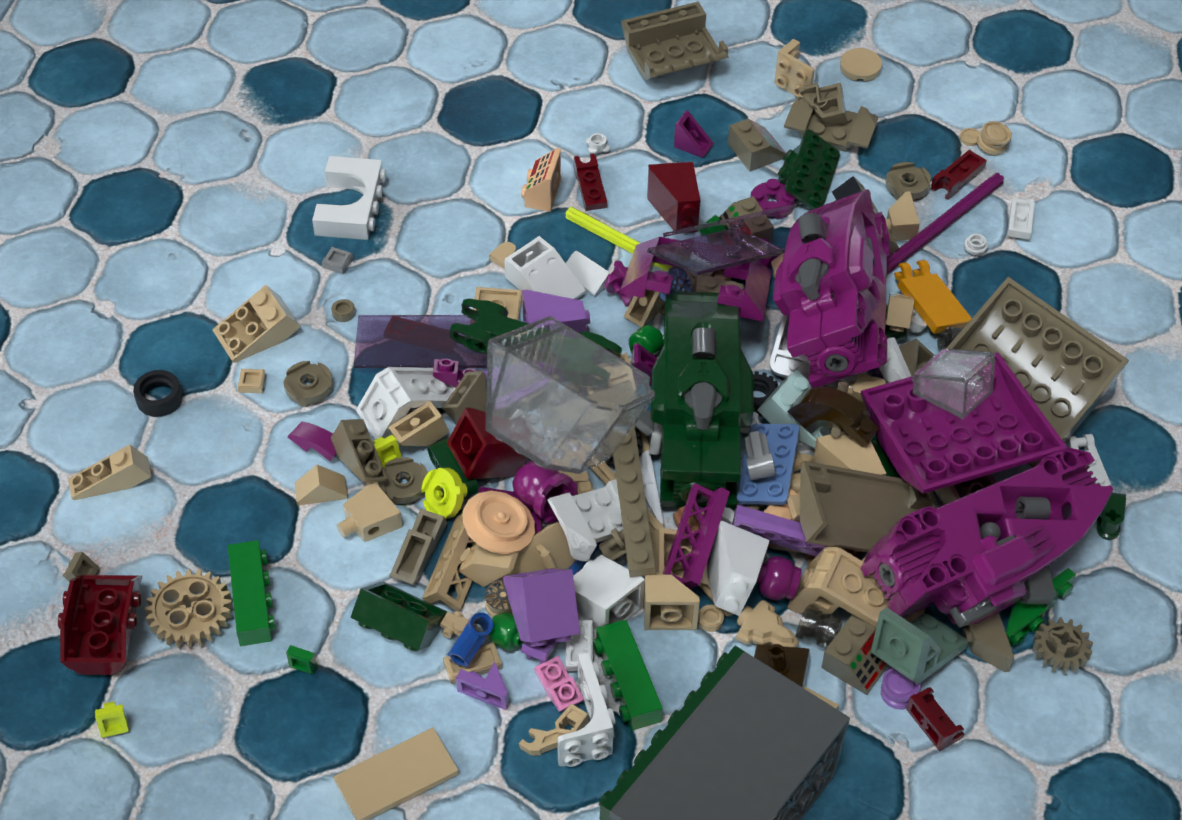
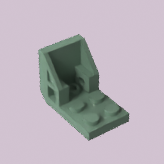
(915, 647)

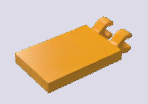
(931, 297)

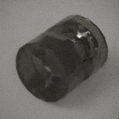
(818, 627)

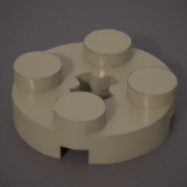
(918, 180)
(312, 393)
(406, 492)

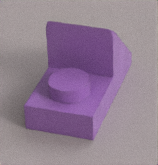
(484, 689)

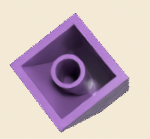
(566, 310)
(543, 605)

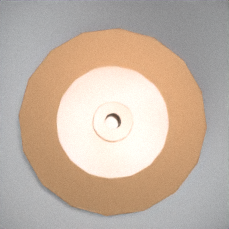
(498, 522)

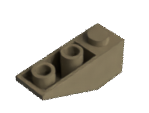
(358, 451)

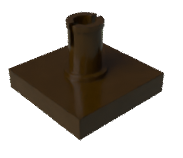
(788, 661)

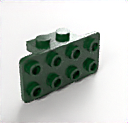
(809, 169)

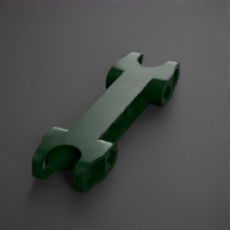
(493, 321)

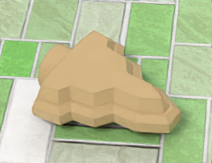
(764, 627)

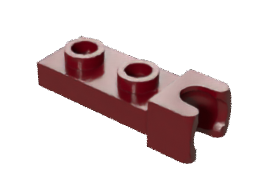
(958, 173)
(590, 183)

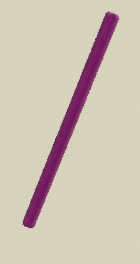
(943, 221)

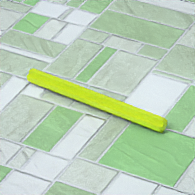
(606, 232)

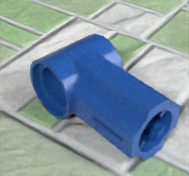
(470, 639)

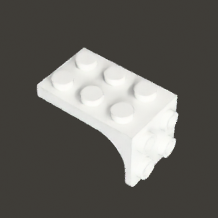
(596, 738)

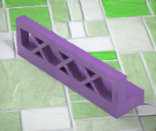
(776, 529)

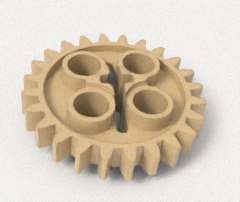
(188, 608)

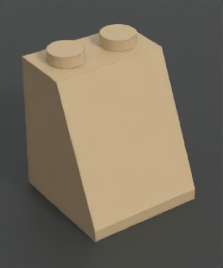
(847, 454)

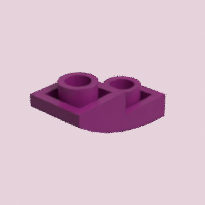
(448, 371)
(312, 436)

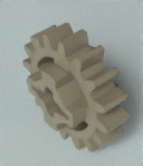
(1062, 645)

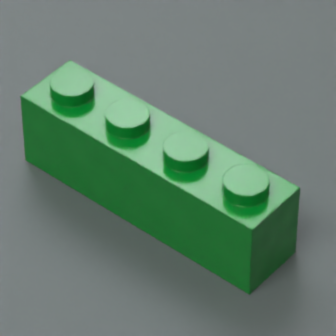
(250, 594)
(628, 675)

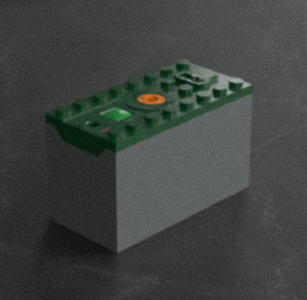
(734, 751)

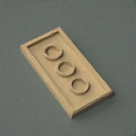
(396, 775)

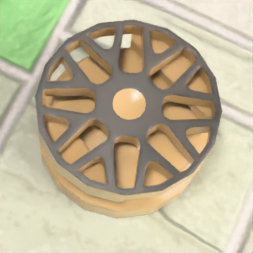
(497, 599)

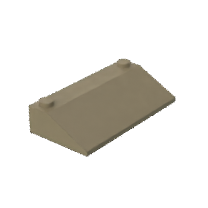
(853, 506)

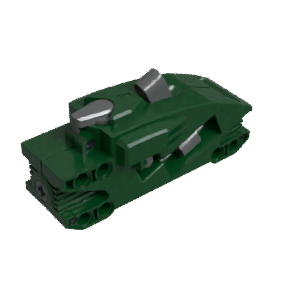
(700, 397)

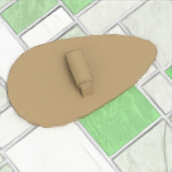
(545, 551)

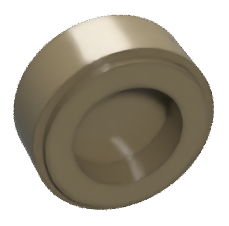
(343, 310)

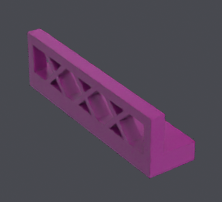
(705, 535)

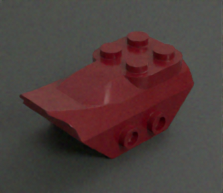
(98, 622)

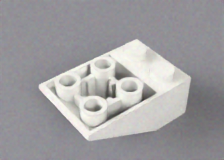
(542, 270)

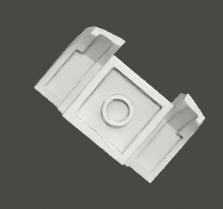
(588, 518)

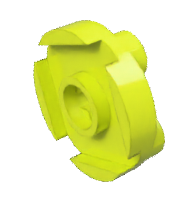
(453, 492)

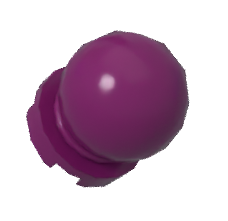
(536, 485)

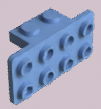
(772, 490)

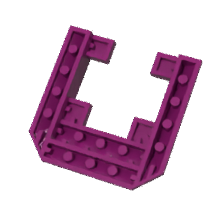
(751, 300)

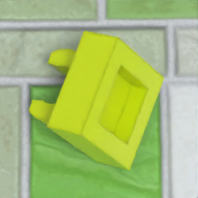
(387, 449)
(111, 719)

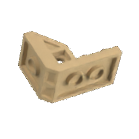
(837, 581)

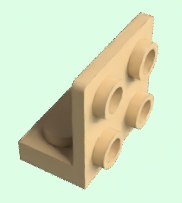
(790, 71)

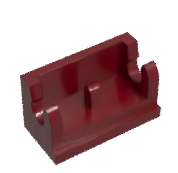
(933, 719)

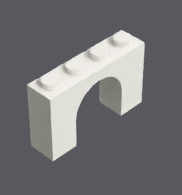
(355, 219)

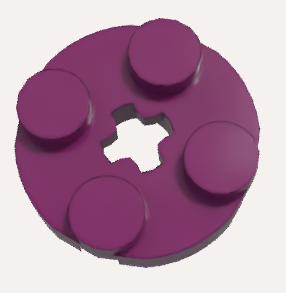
(773, 190)

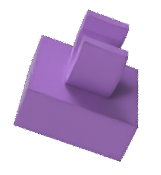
(540, 652)

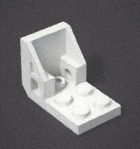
(398, 393)

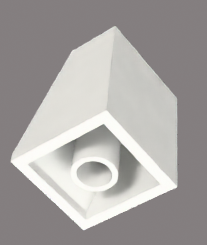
(734, 566)
(607, 592)

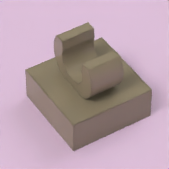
(80, 565)

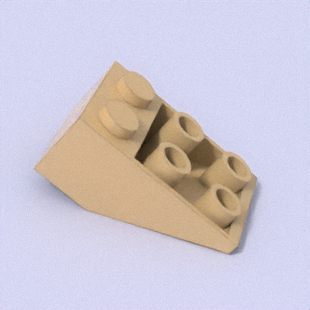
(256, 325)

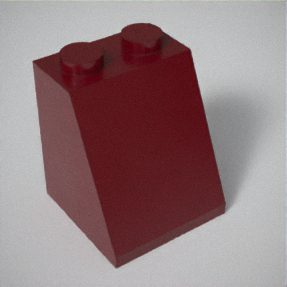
(674, 193)
(479, 451)

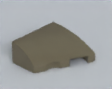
(826, 101)

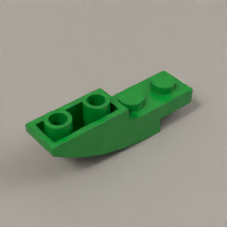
(1030, 616)

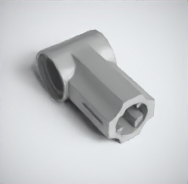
(759, 459)

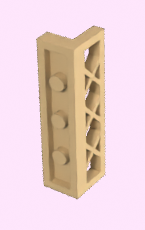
(446, 569)

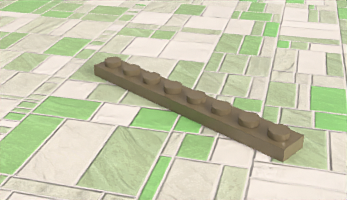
(633, 508)

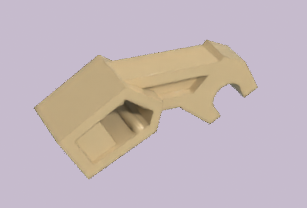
(548, 740)

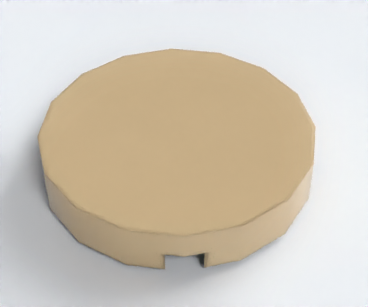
(860, 64)

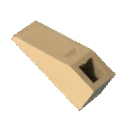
(112, 474)

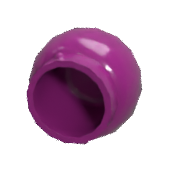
(779, 579)

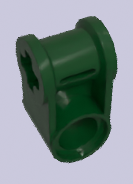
(1111, 517)

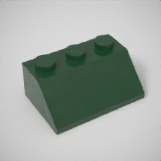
(398, 615)

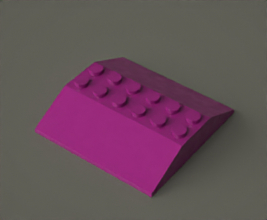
(941, 449)

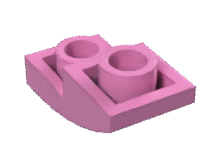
(558, 684)

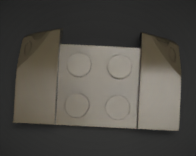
(840, 135)

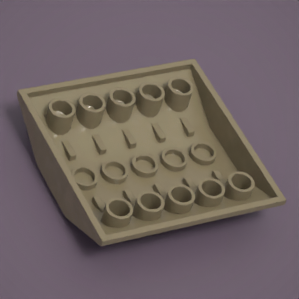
(1047, 352)

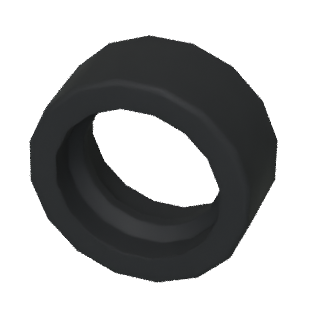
(157, 407)

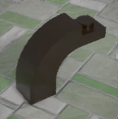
(835, 407)

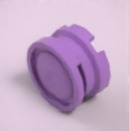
(897, 689)

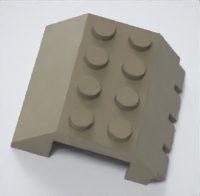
(671, 40)

